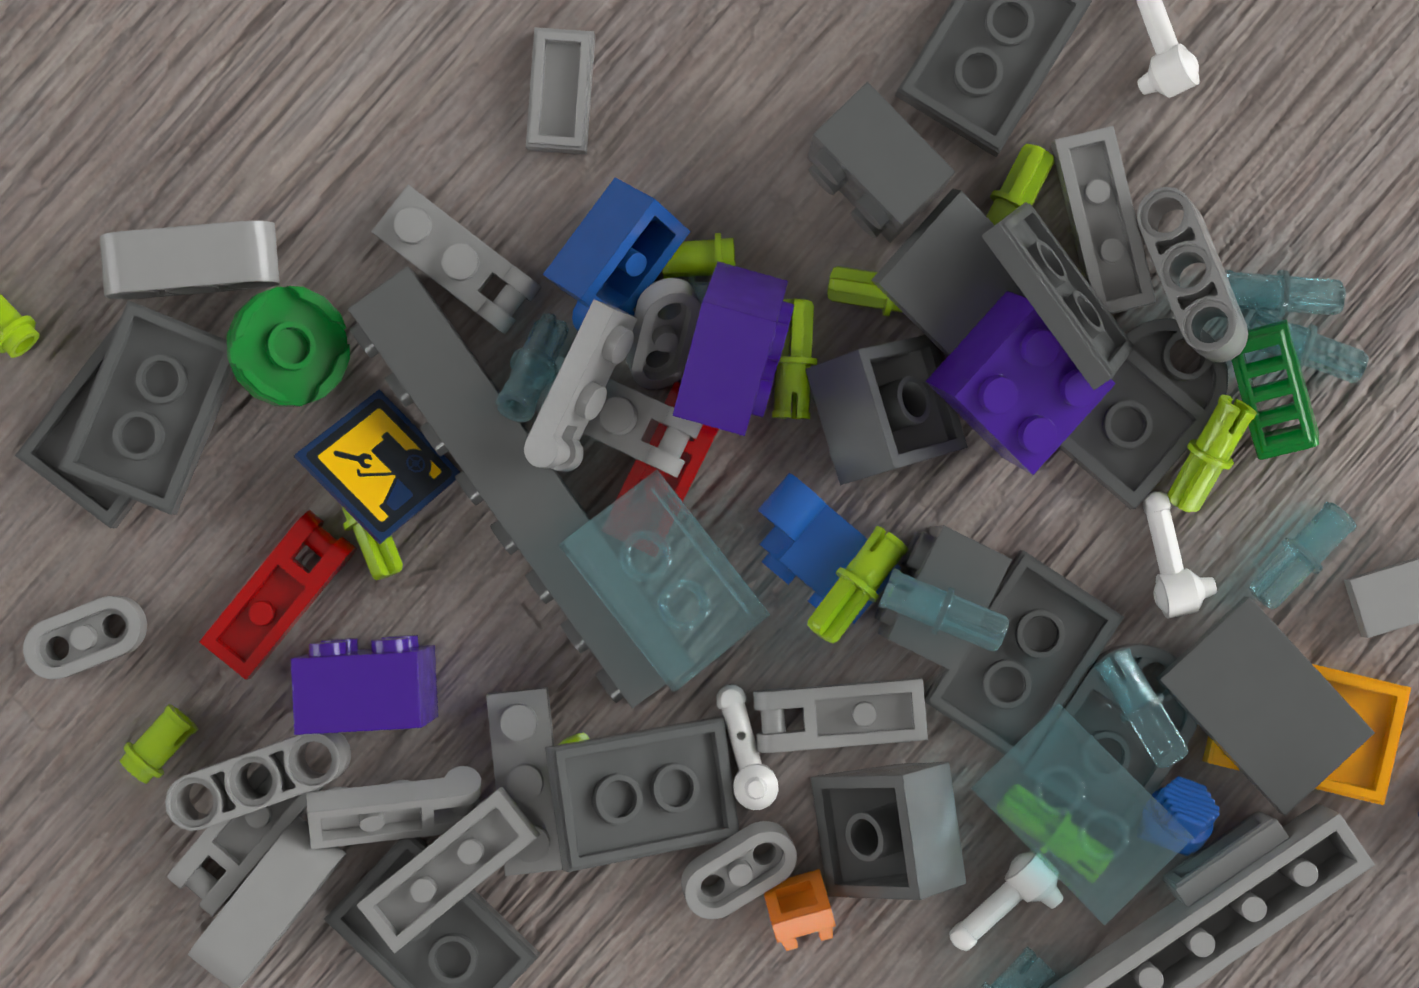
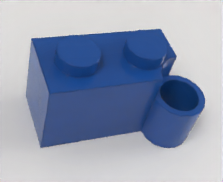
(616, 250)
(809, 540)

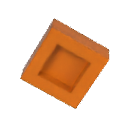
(800, 908)

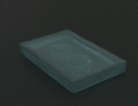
(664, 580)
(1082, 814)

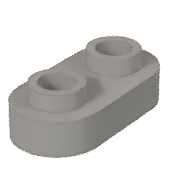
(665, 323)
(87, 635)
(740, 870)

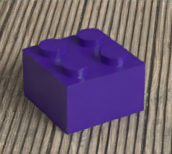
(734, 349)
(1016, 384)
(364, 689)

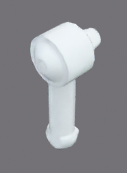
(1173, 66)
(1176, 589)
(754, 783)
(1025, 880)

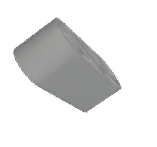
(1176, 251)
(189, 259)
(231, 787)
(265, 906)

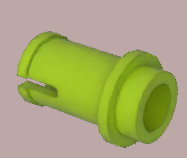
(700, 257)
(16, 331)
(157, 744)

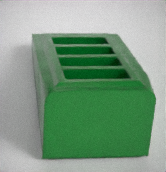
(1285, 439)

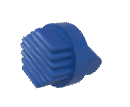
(1191, 808)

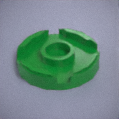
(288, 346)

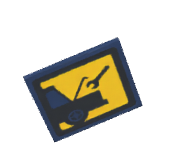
(378, 466)

